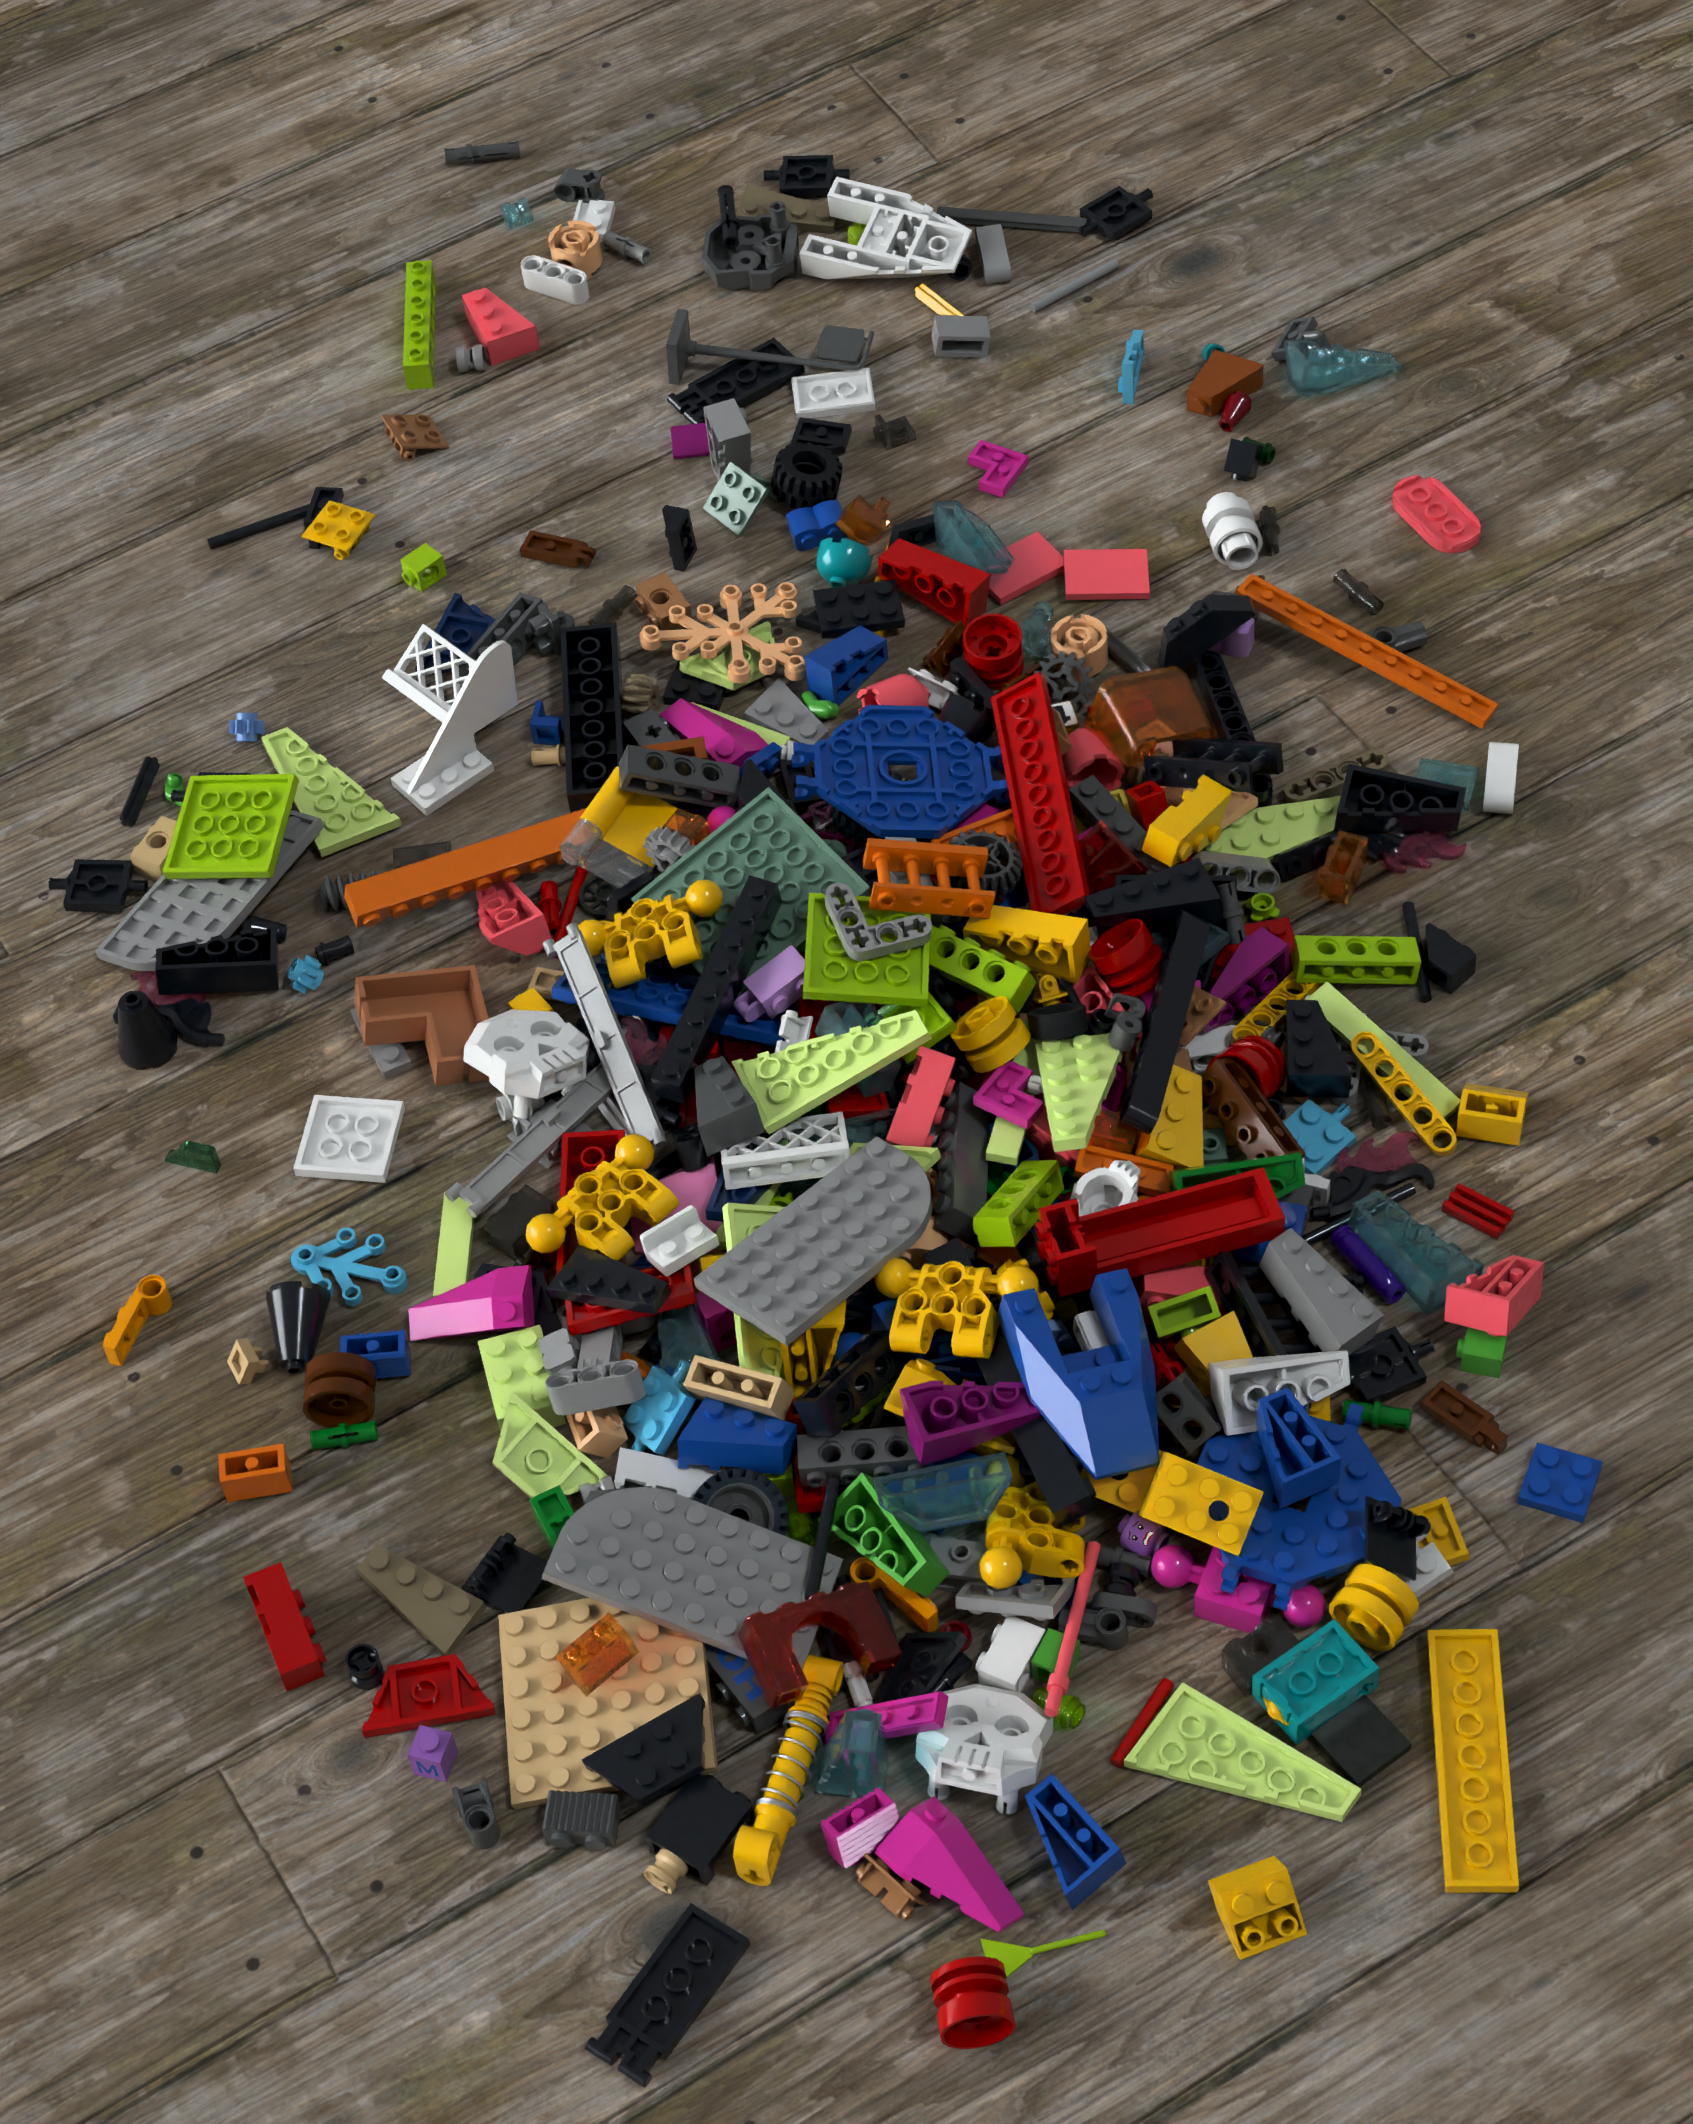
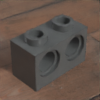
(1192, 1407)

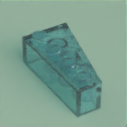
(1411, 1250)

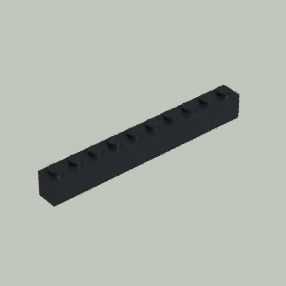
(1040, 1445)

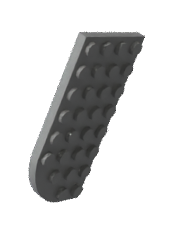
(198, 908)
(824, 1243)
(683, 1565)

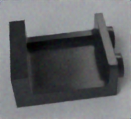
(700, 1824)

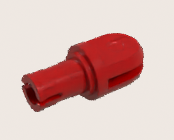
(1165, 1370)

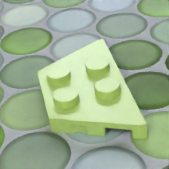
(716, 669)
(538, 1455)

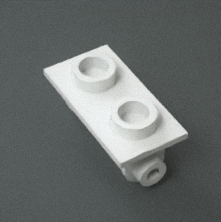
(939, 691)
(793, 1029)

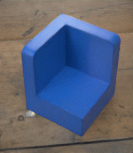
(546, 728)

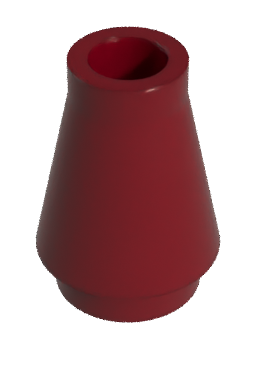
(1235, 409)

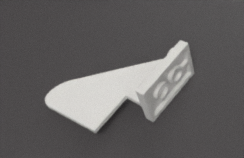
(453, 759)

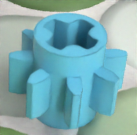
(305, 974)

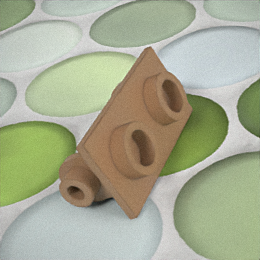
(901, 1893)

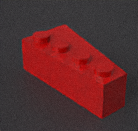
(936, 581)

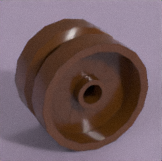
(339, 1389)

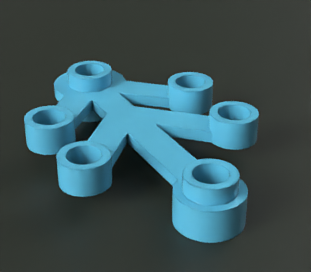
(347, 1265)

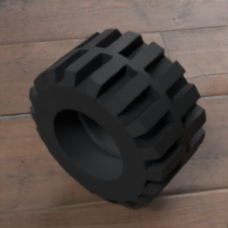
(806, 475)

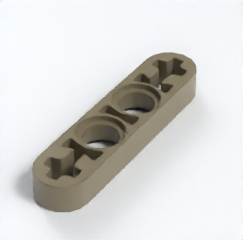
(1333, 775)

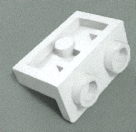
(677, 1241)

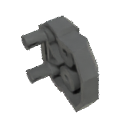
(764, 254)

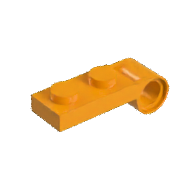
(149, 1298)
(917, 1609)

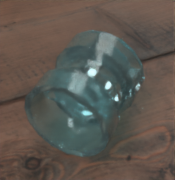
(516, 213)

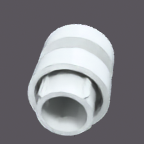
(1232, 530)

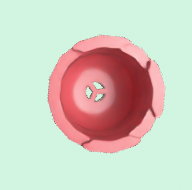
(897, 691)
(1091, 757)

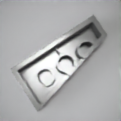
(1319, 1295)

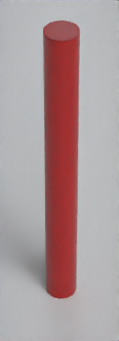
(570, 904)

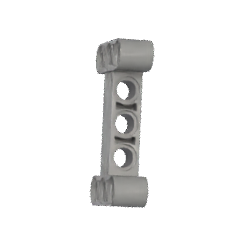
(600, 1376)

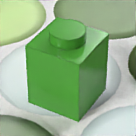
(1481, 1353)
(1047, 1654)

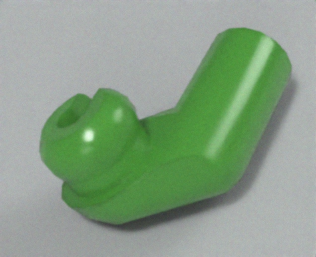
(820, 708)
(173, 782)

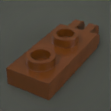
(557, 550)

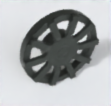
(600, 894)

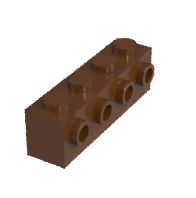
(1246, 1111)

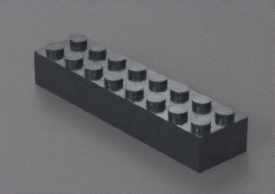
(591, 709)

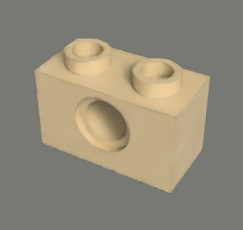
(152, 851)

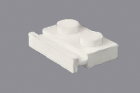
(598, 213)

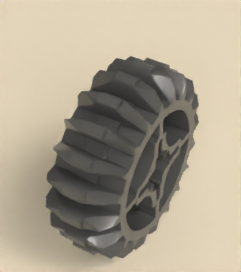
(1003, 863)

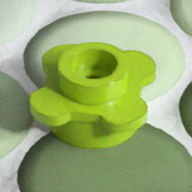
(1262, 907)

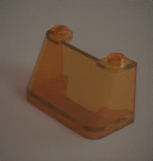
(1144, 710)

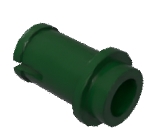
(1268, 451)

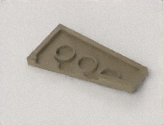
(800, 212)
(425, 1600)

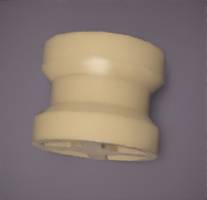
(666, 1871)

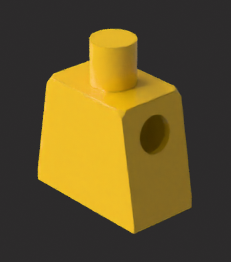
(1213, 1343)

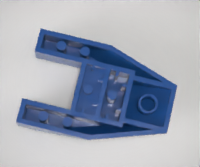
(1097, 1397)

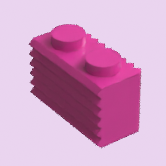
(860, 1827)

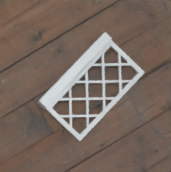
(416, 689)
(788, 1161)

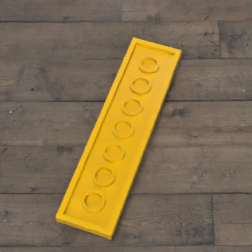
(1472, 1762)

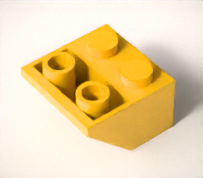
(1491, 1114)
(1258, 1906)

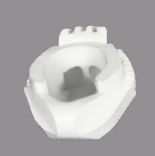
(1107, 1187)

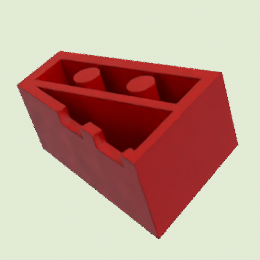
(285, 1627)

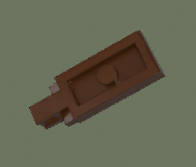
(1464, 1417)

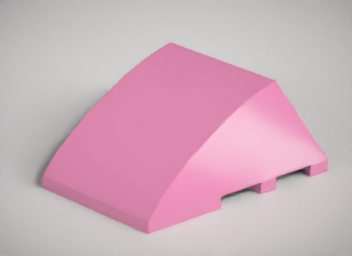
(690, 1189)

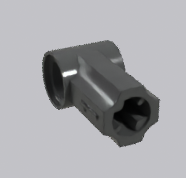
(1402, 637)
(1095, 1624)

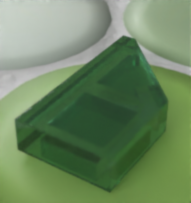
(195, 1156)

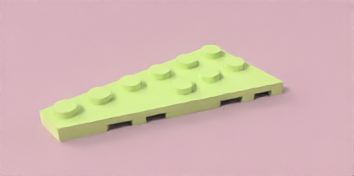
(328, 794)
(1074, 1083)
(1221, 1751)

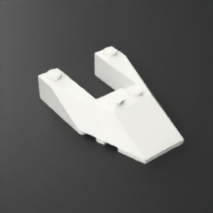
(898, 237)

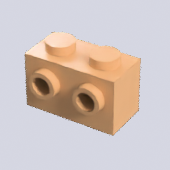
(598, 1431)

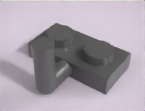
(1300, 329)

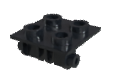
(1392, 1537)
(506, 1576)

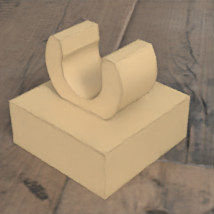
(245, 1361)

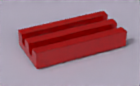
(1481, 1207)

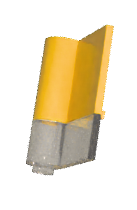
(613, 832)

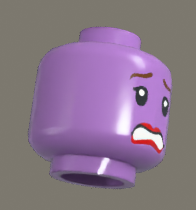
(1142, 1535)

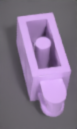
(773, 986)

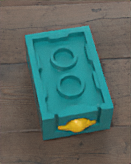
(1315, 1681)

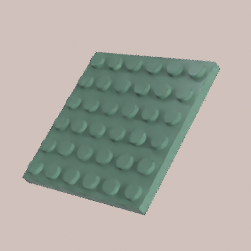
(762, 842)

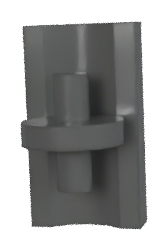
(547, 629)

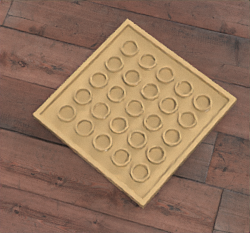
(557, 1725)

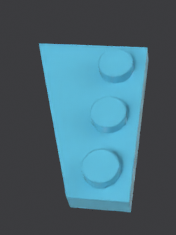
(1131, 366)

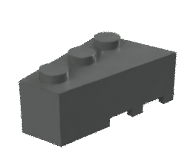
(724, 1107)

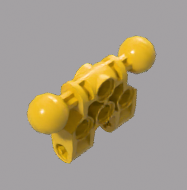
(652, 931)
(605, 1202)
(935, 1294)
(1027, 1537)

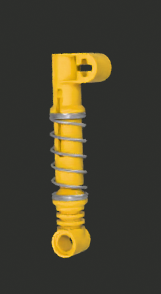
(760, 1846)

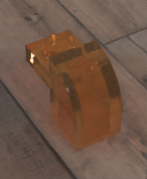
(864, 521)

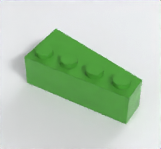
(886, 1539)

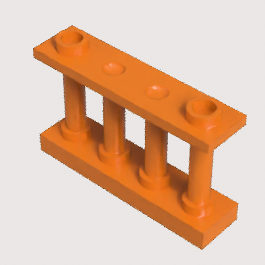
(933, 859)

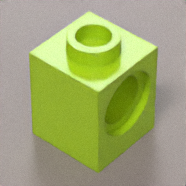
(423, 567)

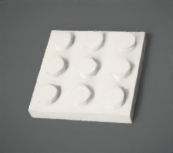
(349, 1138)

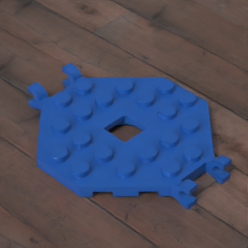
(855, 779)
(1291, 1544)

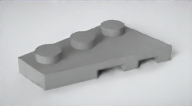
(785, 713)
(1029, 1599)

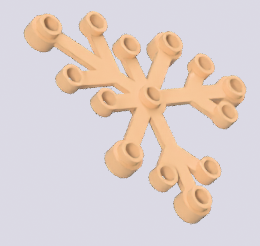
(734, 632)

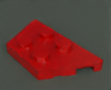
(426, 1695)

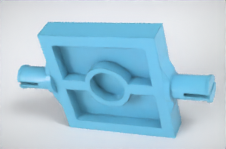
(1320, 1134)
(661, 1411)

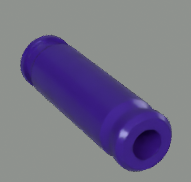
(1368, 1264)

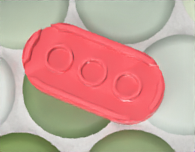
(1436, 514)

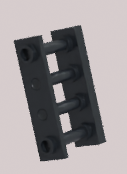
(1220, 759)
(1236, 1296)

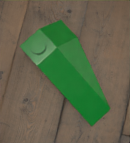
(1283, 1172)

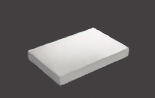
(833, 393)

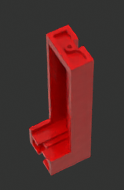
(1157, 1230)

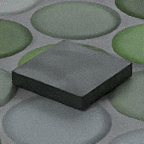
(1361, 1741)

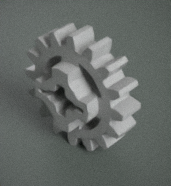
(666, 847)

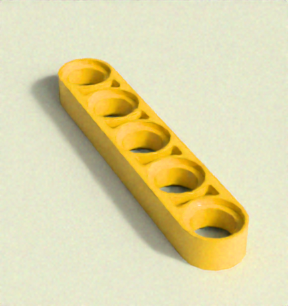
(1266, 1013)
(1411, 1106)

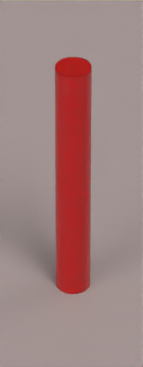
(1142, 1722)

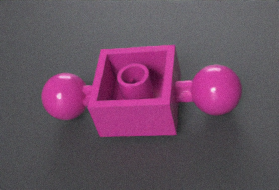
(1252, 1598)

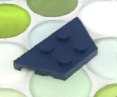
(460, 626)

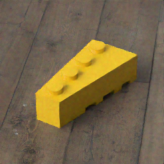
(1038, 939)

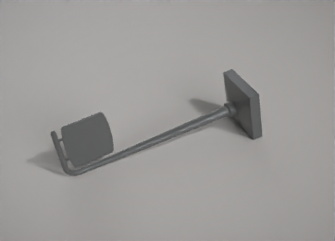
(834, 344)

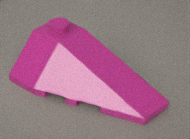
(723, 738)
(484, 1305)
(942, 1855)

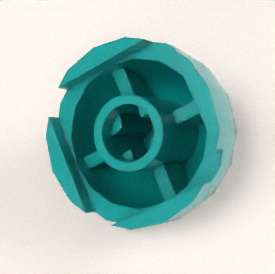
(843, 562)

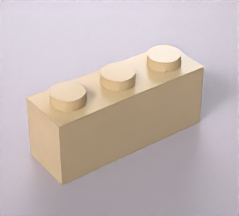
(739, 1387)

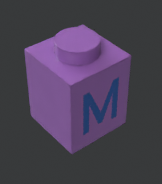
(433, 1753)

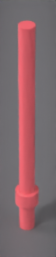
(1059, 1680)

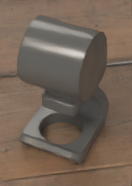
(1127, 1023)

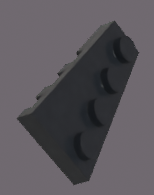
(608, 1283)

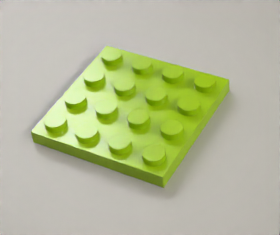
(231, 826)
(834, 976)

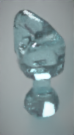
(1035, 633)

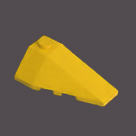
(923, 1371)

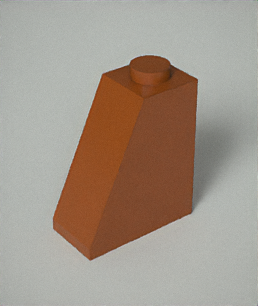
(1219, 378)

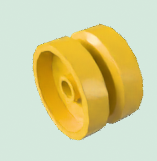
(990, 1034)
(1374, 1607)

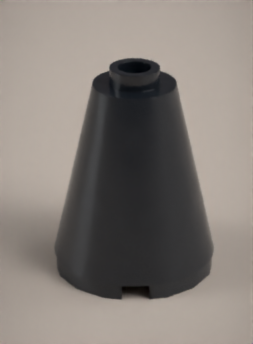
(960, 713)
(143, 1032)
(296, 1322)

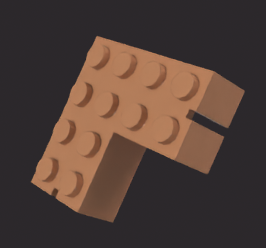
(425, 1006)

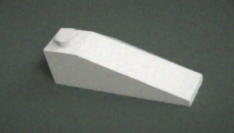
(1241, 1382)

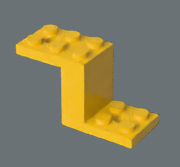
(1180, 1498)

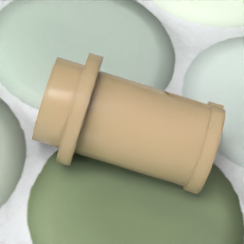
(548, 756)

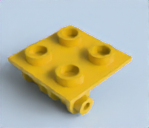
(339, 527)

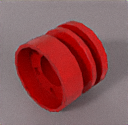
(994, 649)
(1127, 958)
(1260, 1060)
(972, 2002)

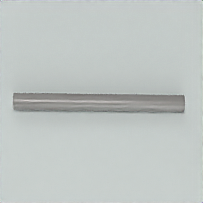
(1074, 285)

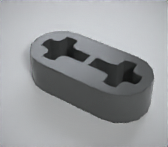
(1137, 1610)

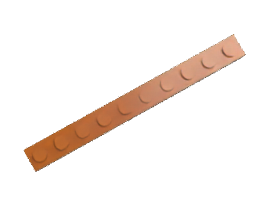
(1368, 652)

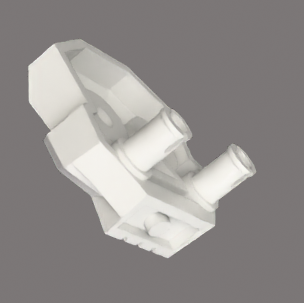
(528, 1055)
(986, 1745)

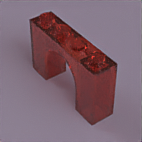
(848, 1611)

